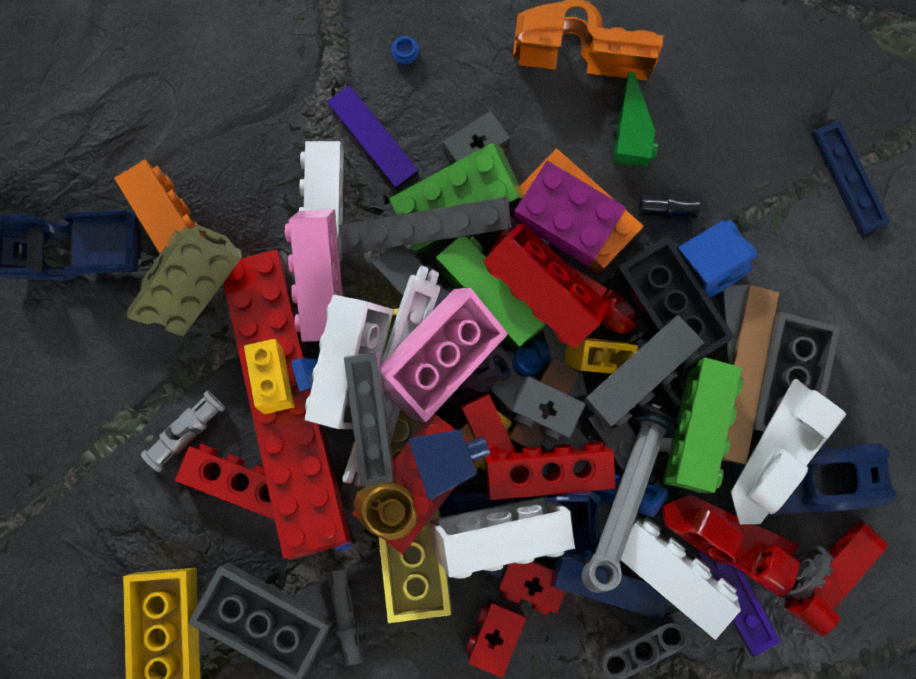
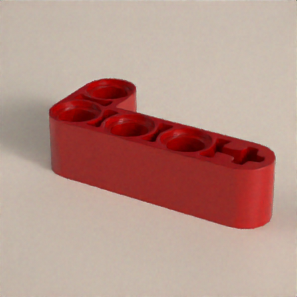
(852, 559)

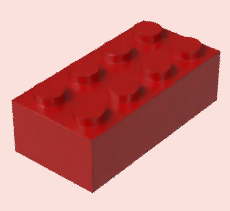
(547, 285)
(408, 476)

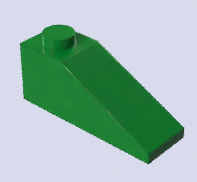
(635, 128)

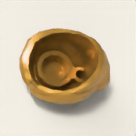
(394, 514)

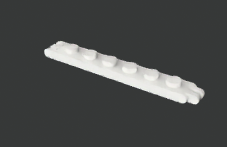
(415, 306)

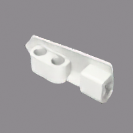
(784, 450)

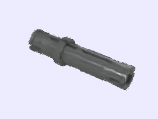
(345, 621)

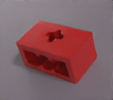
(543, 599)
(495, 656)

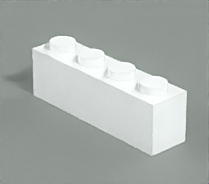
(323, 179)

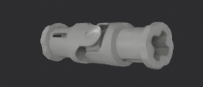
(186, 427)

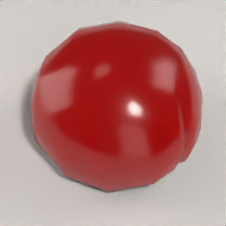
(619, 314)

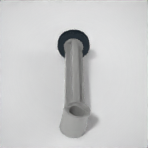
(653, 428)

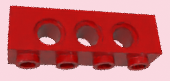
(195, 474)
(596, 476)

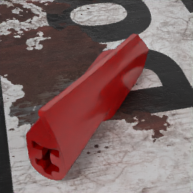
(746, 546)

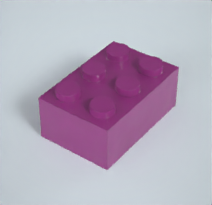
(568, 213)

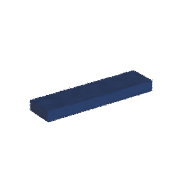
(850, 178)
(629, 594)

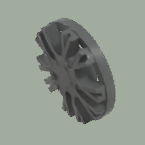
(811, 572)

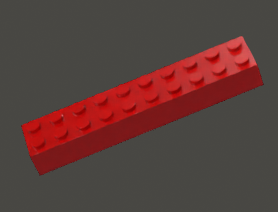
(291, 449)

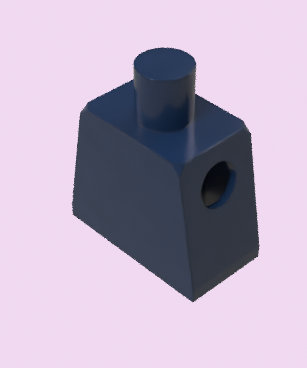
(446, 459)

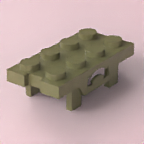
(184, 280)

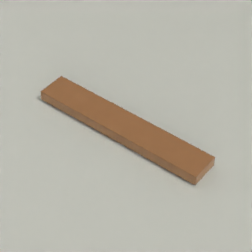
(751, 355)

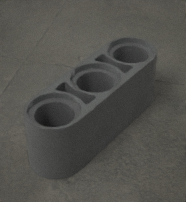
(657, 649)

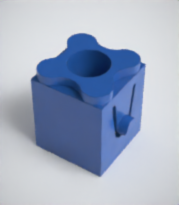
(718, 257)

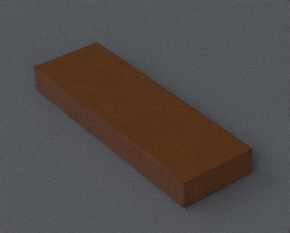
(559, 377)

